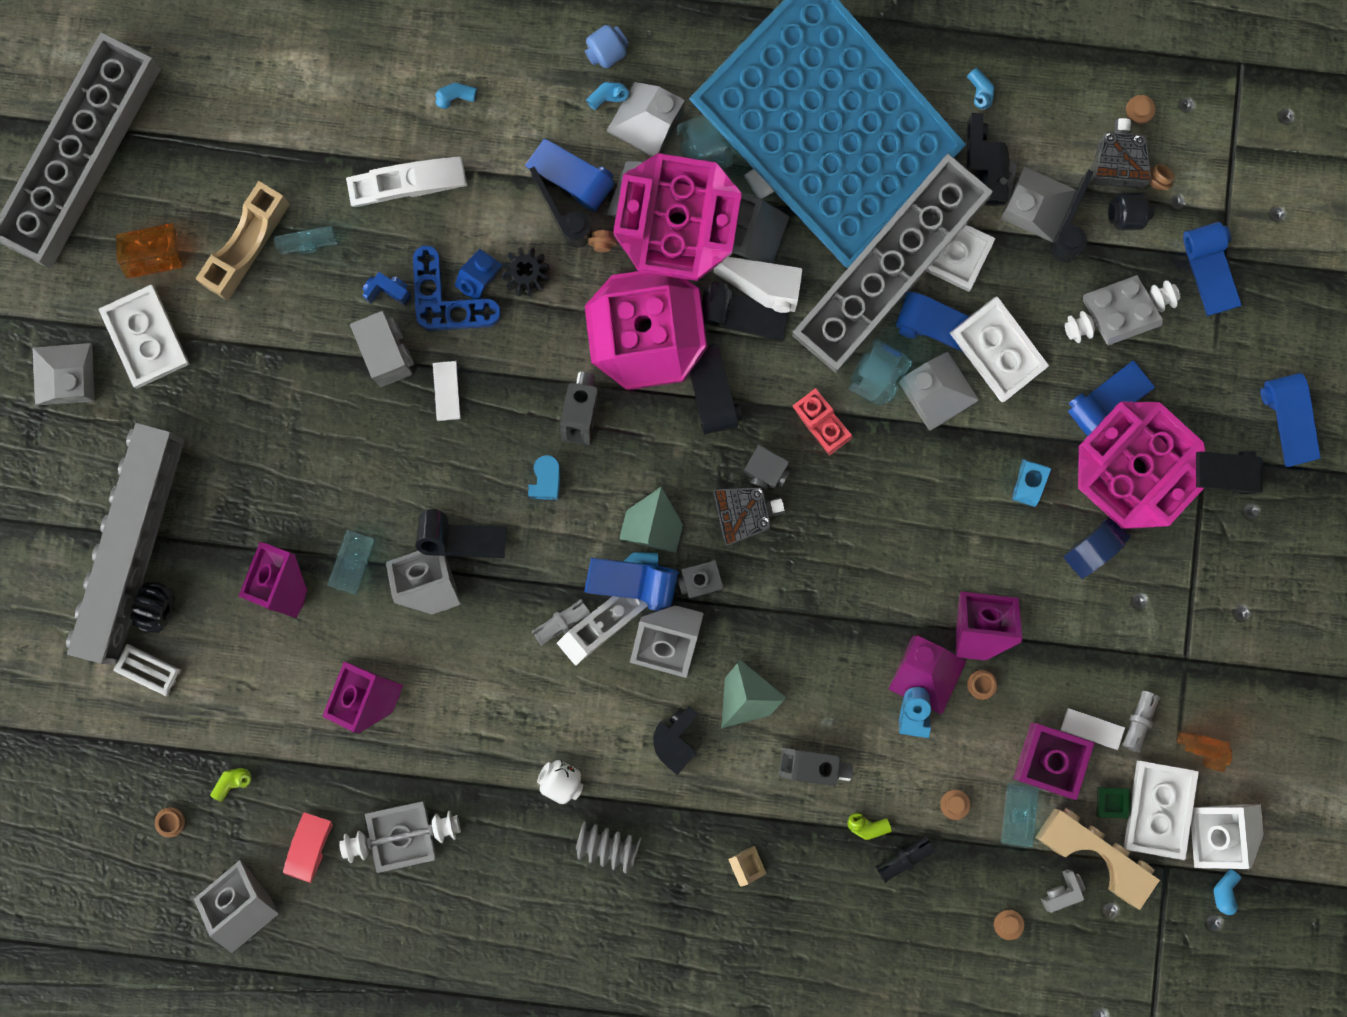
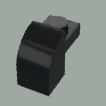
(669, 746)

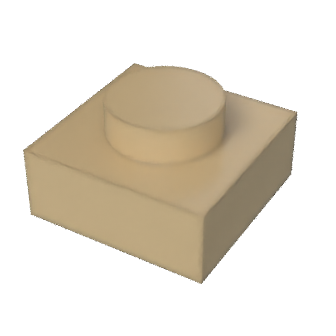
(747, 866)

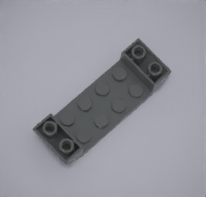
(757, 228)

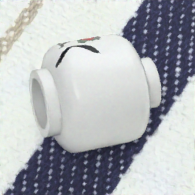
(560, 782)

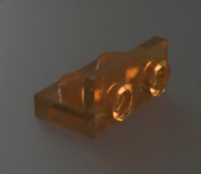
(148, 251)
(1215, 751)

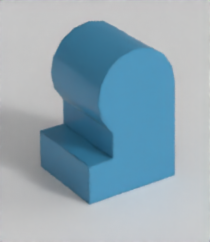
(548, 479)
(1030, 482)
(915, 712)

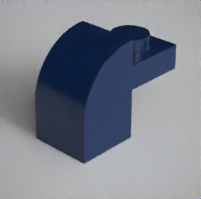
(1096, 548)

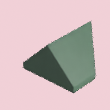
(653, 523)
(747, 696)

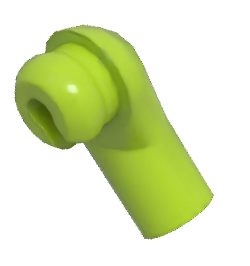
(230, 779)
(866, 829)

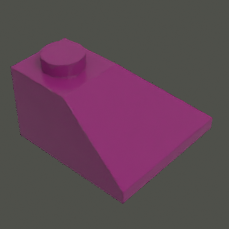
(275, 581)
(986, 625)
(929, 668)
(361, 698)

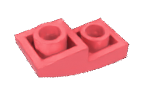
(822, 422)
(306, 847)

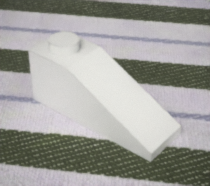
(767, 283)
(599, 627)

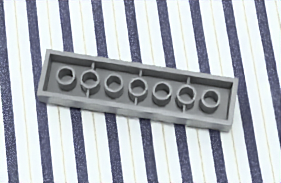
(76, 150)
(892, 263)
(125, 544)

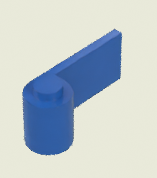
(583, 181)
(1210, 267)
(930, 318)
(1125, 386)
(1295, 417)
(632, 580)

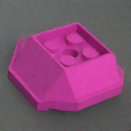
(673, 186)
(650, 357)
(1169, 455)

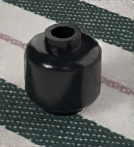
(1130, 211)

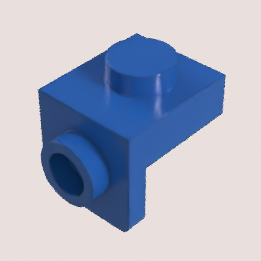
(477, 274)
(393, 287)

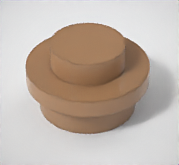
(1140, 109)
(1161, 177)
(602, 240)
(982, 684)
(955, 804)
(170, 822)
(1008, 924)

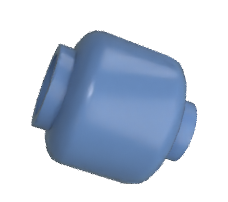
(606, 46)

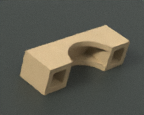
(258, 220)
(1127, 879)

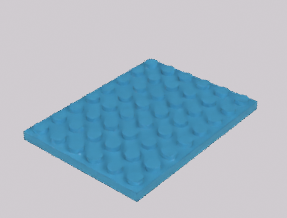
(827, 121)

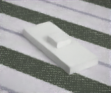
(446, 391)
(1092, 729)

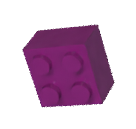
(1053, 761)

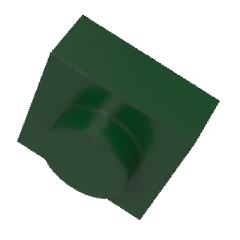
(1112, 802)

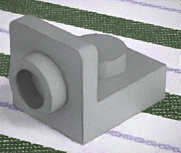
(1061, 897)

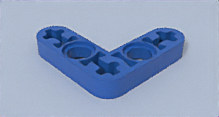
(435, 301)

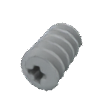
(607, 848)

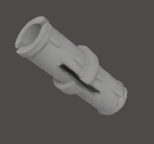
(560, 622)
(1141, 721)

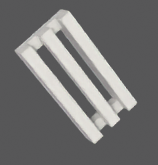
(170, 680)

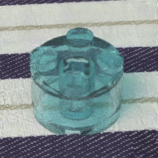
(705, 142)
(878, 372)

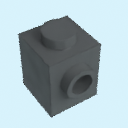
(766, 469)
(700, 580)

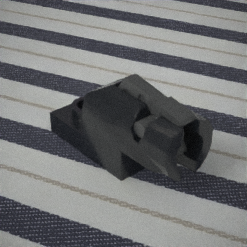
(989, 161)

